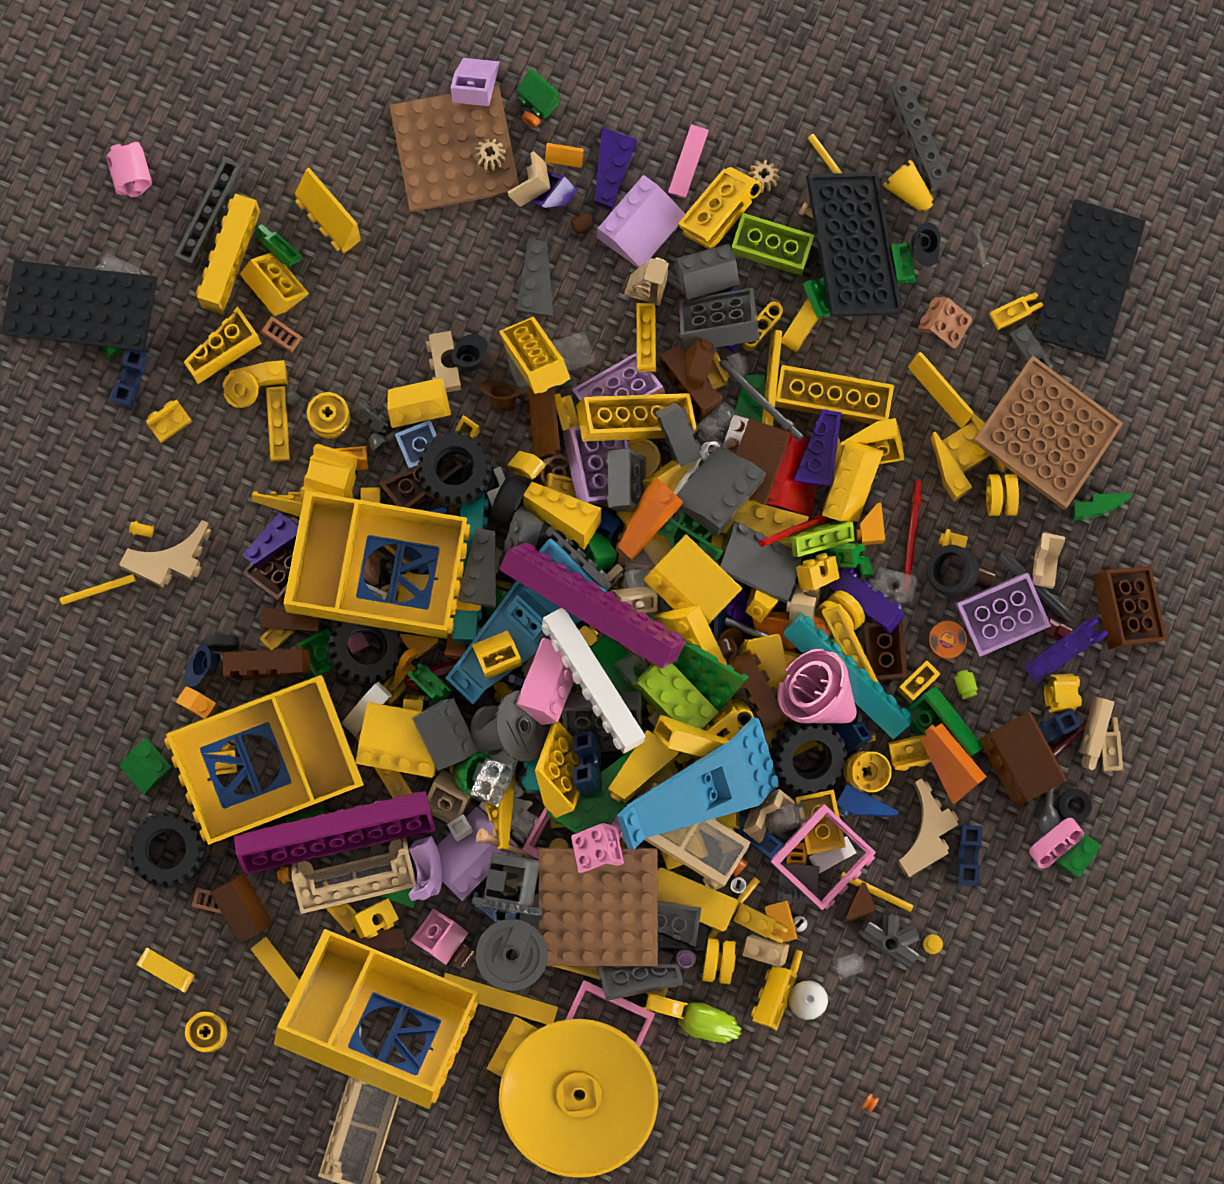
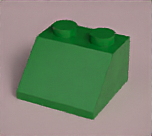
(537, 95)
(146, 766)
(1078, 857)

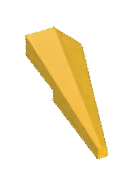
(288, 503)
(502, 815)

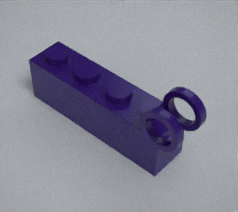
(873, 603)
(1064, 650)

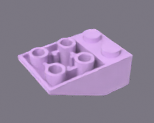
(474, 81)

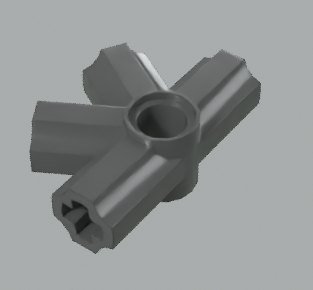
(900, 939)

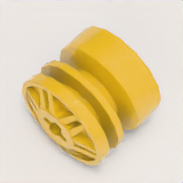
(877, 770)

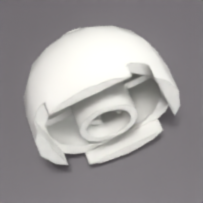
(808, 1000)

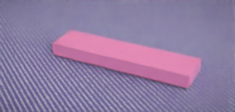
(688, 161)

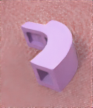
(428, 869)

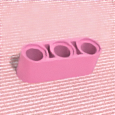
(1056, 843)

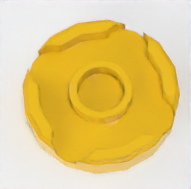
(240, 388)

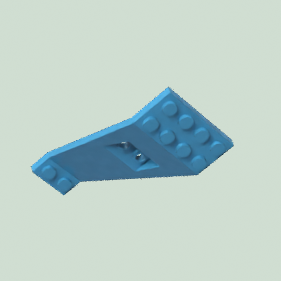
(467, 673)
(718, 784)

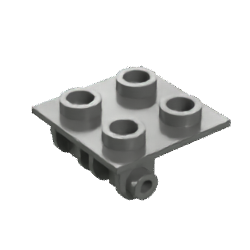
(806, 874)

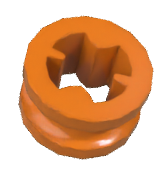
(870, 1103)

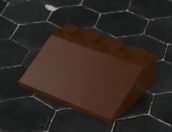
(543, 423)
(761, 446)
(273, 574)
(1129, 607)
(1022, 759)

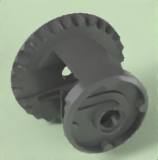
(500, 729)
(497, 882)
(516, 968)

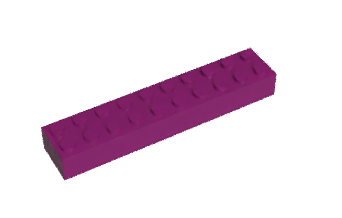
(593, 605)
(334, 832)

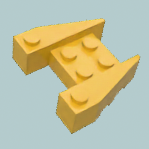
(958, 455)

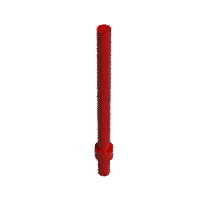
(915, 500)
(817, 520)

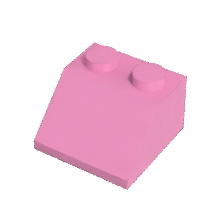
(439, 936)

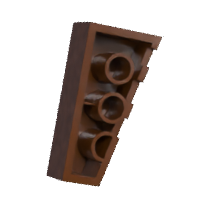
(703, 396)
(406, 489)
(266, 663)
(758, 689)

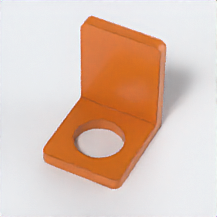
(453, 651)

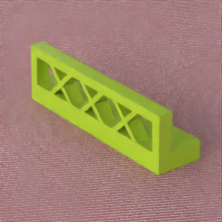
(821, 537)

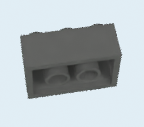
(707, 272)
(625, 479)
(523, 529)
(445, 734)

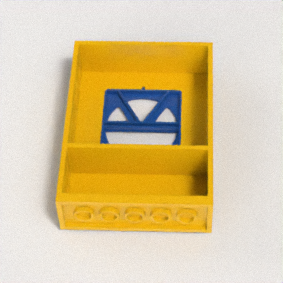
(338, 538)
(311, 751)
(348, 983)

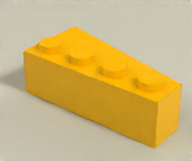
(222, 347)
(564, 513)

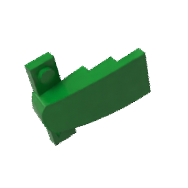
(675, 531)

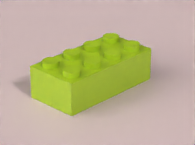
(772, 244)
(674, 696)

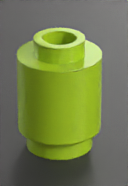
(966, 684)

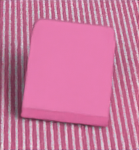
(357, 643)

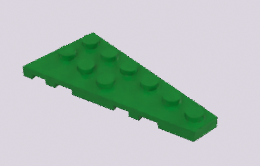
(708, 675)

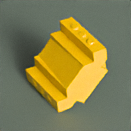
(330, 472)

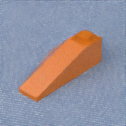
(652, 512)

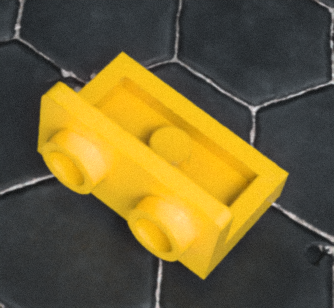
(908, 753)

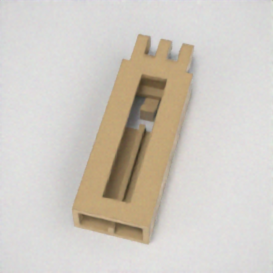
(1095, 731)

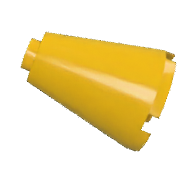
(910, 187)

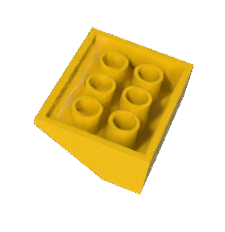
(326, 212)
(691, 579)
(693, 628)
(393, 742)
(555, 771)

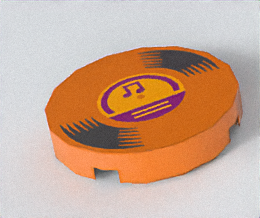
(947, 640)

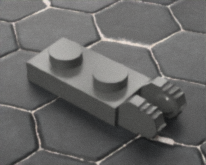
(1028, 345)

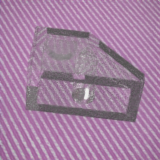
(849, 966)

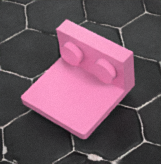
(597, 847)

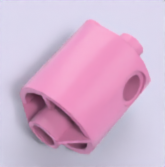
(129, 169)

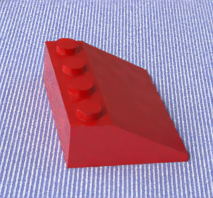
(792, 495)

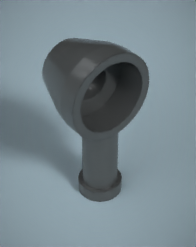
(379, 443)

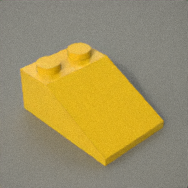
(882, 436)
(825, 834)

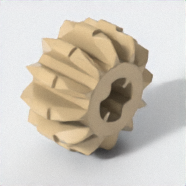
(495, 159)
(771, 175)

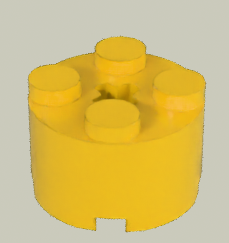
(1062, 692)
(214, 1040)

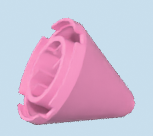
(817, 689)

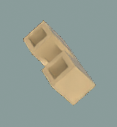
(441, 346)
(803, 602)

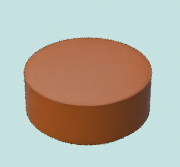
(530, 119)
(741, 865)

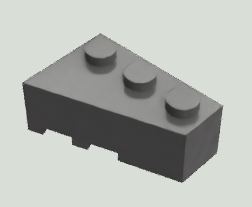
(679, 434)

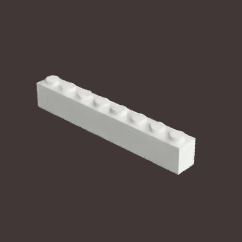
(593, 680)

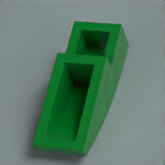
(1098, 505)

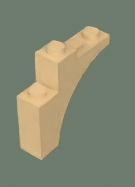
(179, 559)
(934, 823)

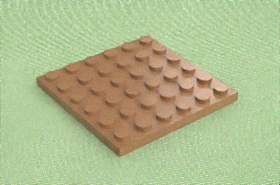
(439, 146)
(1048, 432)
(599, 914)

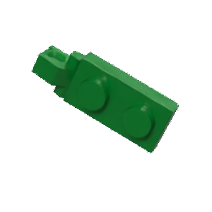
(277, 246)

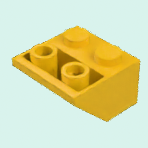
(497, 655)

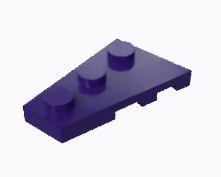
(276, 536)

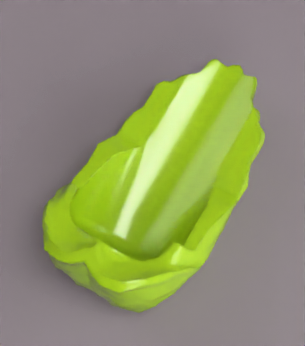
(708, 1023)

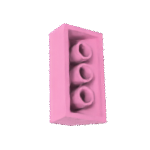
(546, 685)

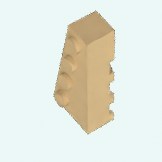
(648, 281)

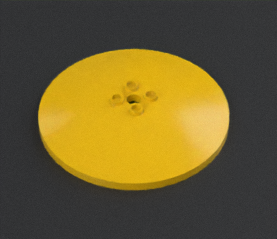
(572, 1133)

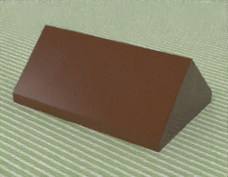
(886, 652)
(860, 905)
(241, 908)

